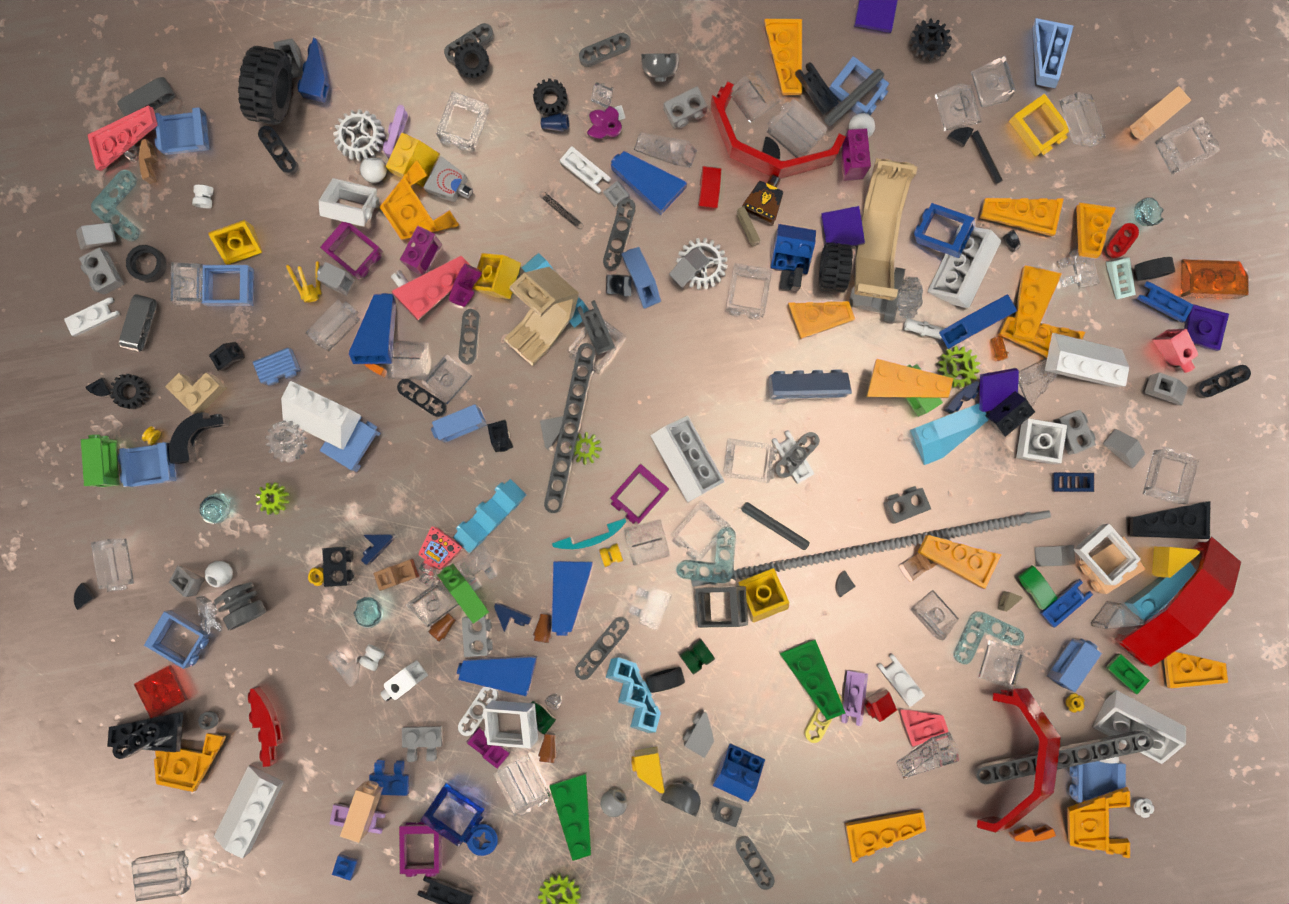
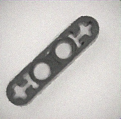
(617, 234)
(600, 646)

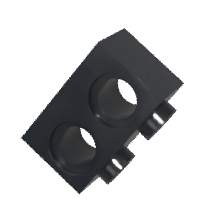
(331, 566)

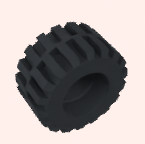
(835, 267)

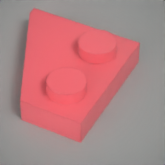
(922, 725)

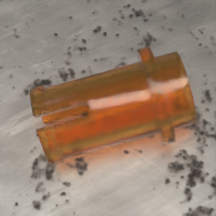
(1000, 350)

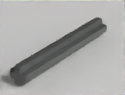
(854, 97)
(775, 526)

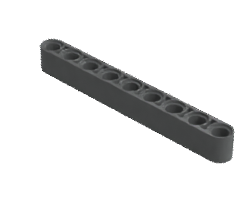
(568, 418)
(1072, 756)

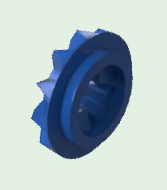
(487, 847)

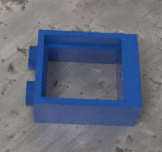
(962, 238)

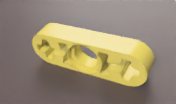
(811, 726)

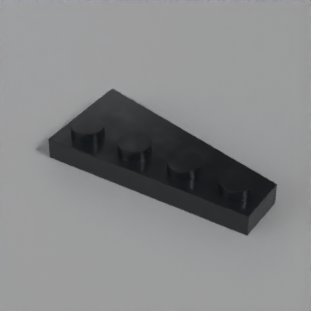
(1180, 522)
(169, 743)

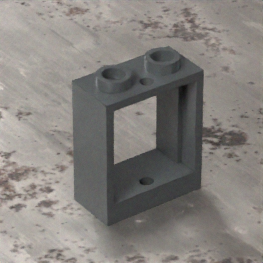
(737, 603)

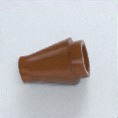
(441, 628)
(543, 629)
(548, 749)

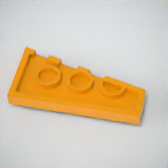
(902, 381)

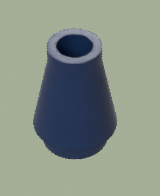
(556, 122)

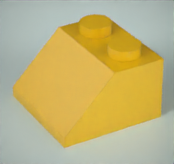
(407, 152)
(497, 275)
(764, 595)
(648, 767)

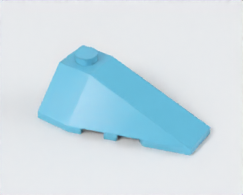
(946, 433)
(1159, 593)

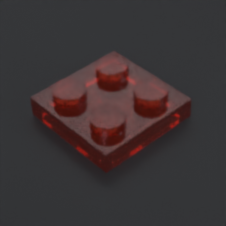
(160, 691)

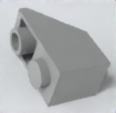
(1166, 388)
(700, 737)

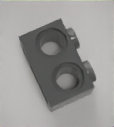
(908, 509)

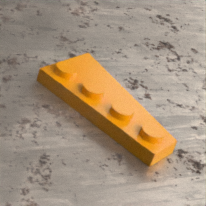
(786, 49)
(1029, 214)
(1033, 299)
(1042, 339)
(966, 561)
(880, 832)

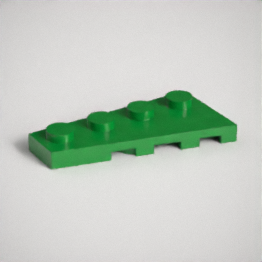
(811, 670)
(573, 812)

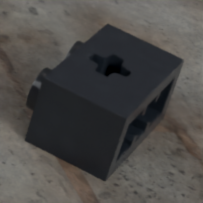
(1010, 413)

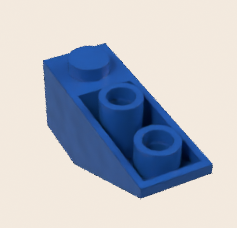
(315, 80)

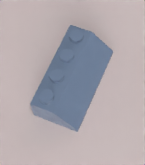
(809, 384)

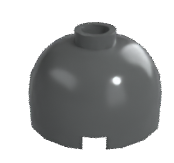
(660, 65)
(682, 797)

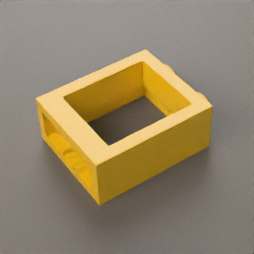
(1028, 136)

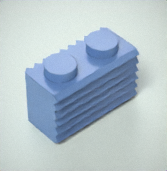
(276, 366)

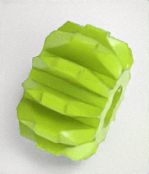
(592, 449)
(277, 505)

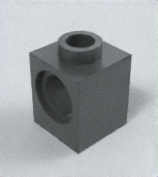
(730, 819)

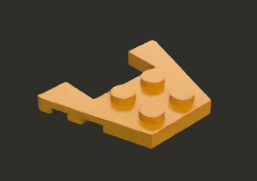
(406, 210)
(188, 767)
(1090, 823)

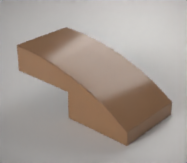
(147, 157)
(916, 566)
(396, 574)

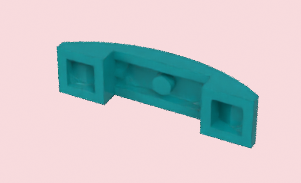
(613, 528)

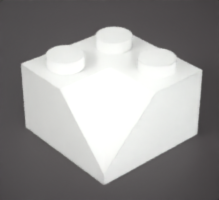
(1041, 441)

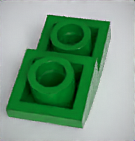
(1038, 587)

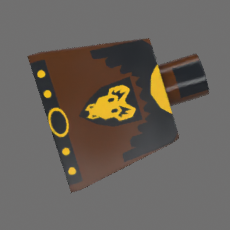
(765, 200)

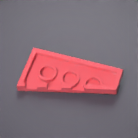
(116, 138)
(429, 289)

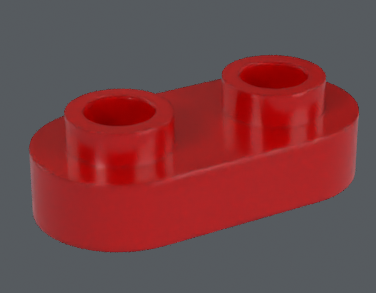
(1121, 241)

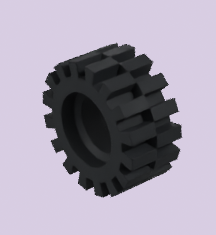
(471, 48)
(546, 87)
(119, 386)

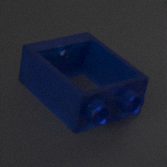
(441, 828)

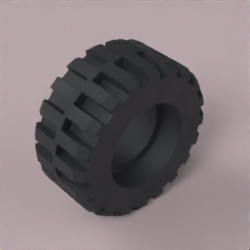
(265, 85)

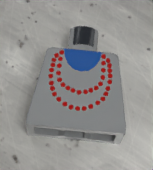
(447, 182)

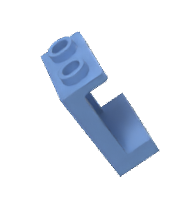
(182, 132)
(355, 447)
(146, 465)
(1096, 779)

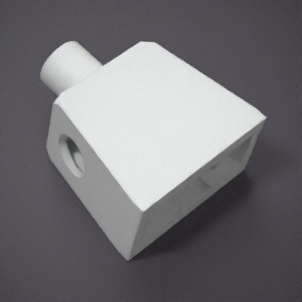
(403, 681)

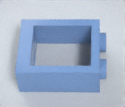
(840, 94)
(246, 284)
(458, 423)
(160, 630)
(1074, 664)

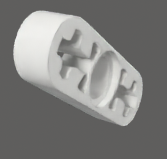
(465, 719)

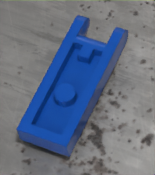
(1166, 302)
(1065, 604)

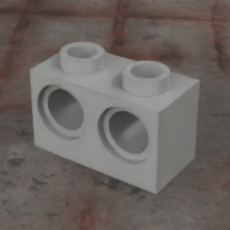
(682, 103)
(104, 269)
(335, 278)
(1080, 429)
(471, 636)

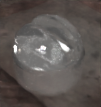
(131, 156)
(553, 702)

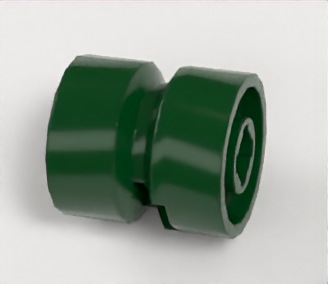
(697, 656)

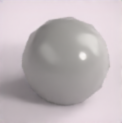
(613, 803)

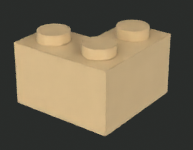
(197, 395)

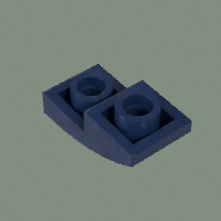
(965, 394)

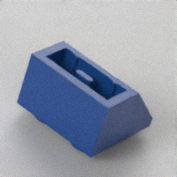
(793, 248)
(739, 773)

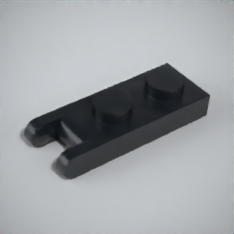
(817, 88)
(444, 893)

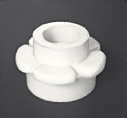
(1140, 803)

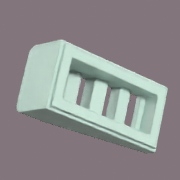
(1128, 276)

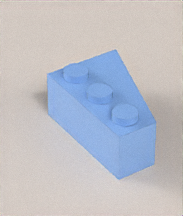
(1050, 49)

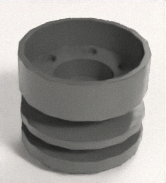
(239, 605)

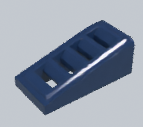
(1090, 482)

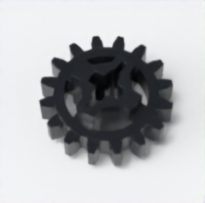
(935, 47)

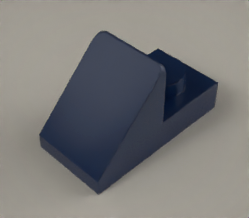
(380, 543)
(507, 613)

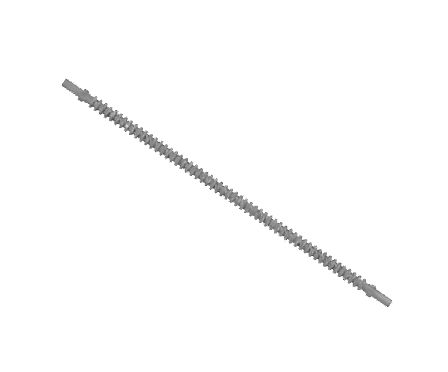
(876, 547)

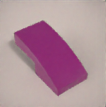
(462, 287)
(493, 754)

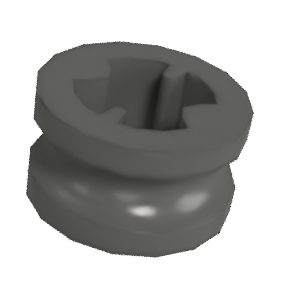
(203, 717)

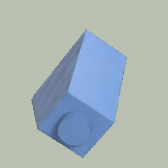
(641, 277)

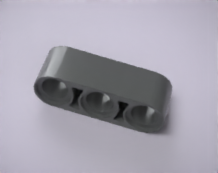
(152, 94)
(137, 322)

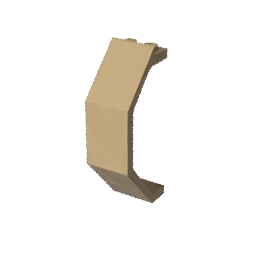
(881, 227)
(551, 308)

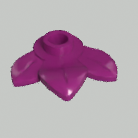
(602, 122)

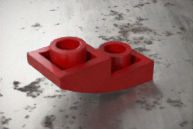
(710, 187)

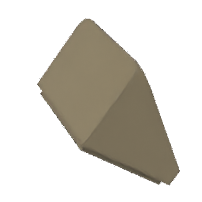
(1008, 600)

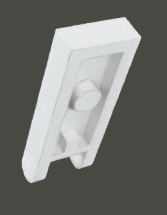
(583, 168)
(90, 317)
(804, 470)
(902, 681)

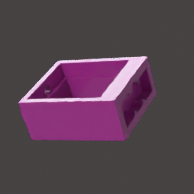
(857, 150)
(339, 236)
(423, 253)
(653, 480)
(419, 828)

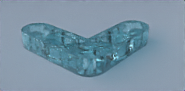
(111, 203)
(720, 564)
(985, 627)

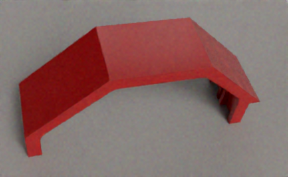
(758, 160)
(1189, 609)
(1046, 761)

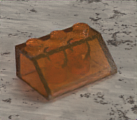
(1213, 279)

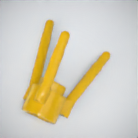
(309, 293)

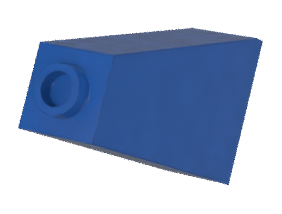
(648, 181)
(977, 321)
(376, 333)
(568, 591)
(500, 673)

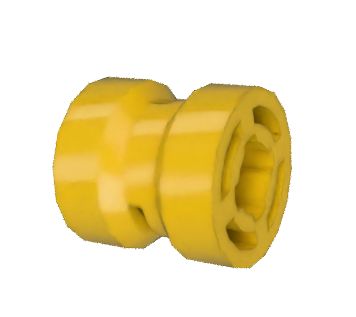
(615, 554)

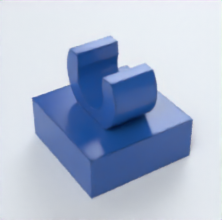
(344, 867)

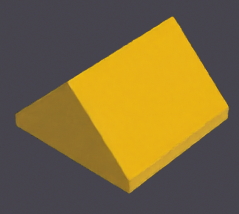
(236, 241)
(1170, 560)

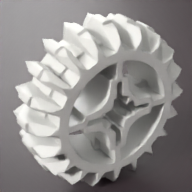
(363, 120)
(717, 260)

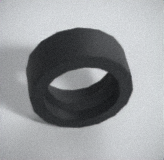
(133, 256)
(1155, 268)
(665, 679)

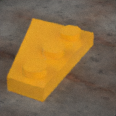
(1092, 228)
(818, 317)
(1189, 671)

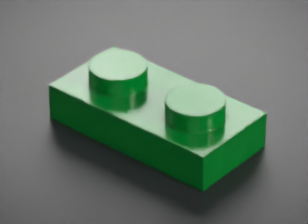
(1127, 673)

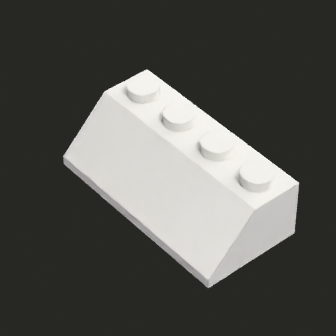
(961, 277)
(1087, 361)
(318, 415)
(687, 458)
(1125, 714)
(247, 811)

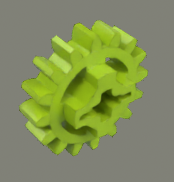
(952, 363)
(552, 892)

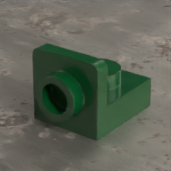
(543, 718)

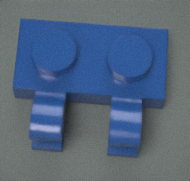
(392, 784)

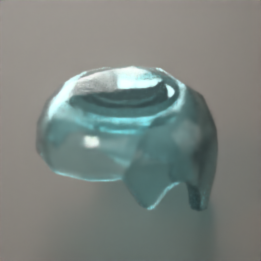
(1148, 212)
(214, 508)
(368, 612)

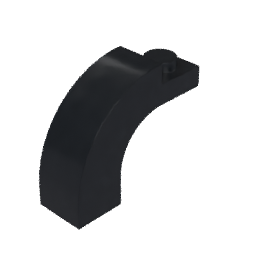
(185, 435)

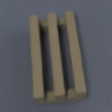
(748, 226)

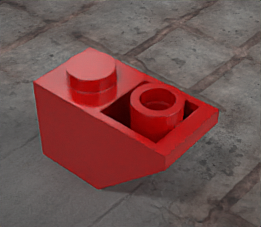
(880, 705)

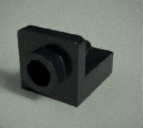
(791, 279)
(618, 284)
(226, 355)
(500, 436)

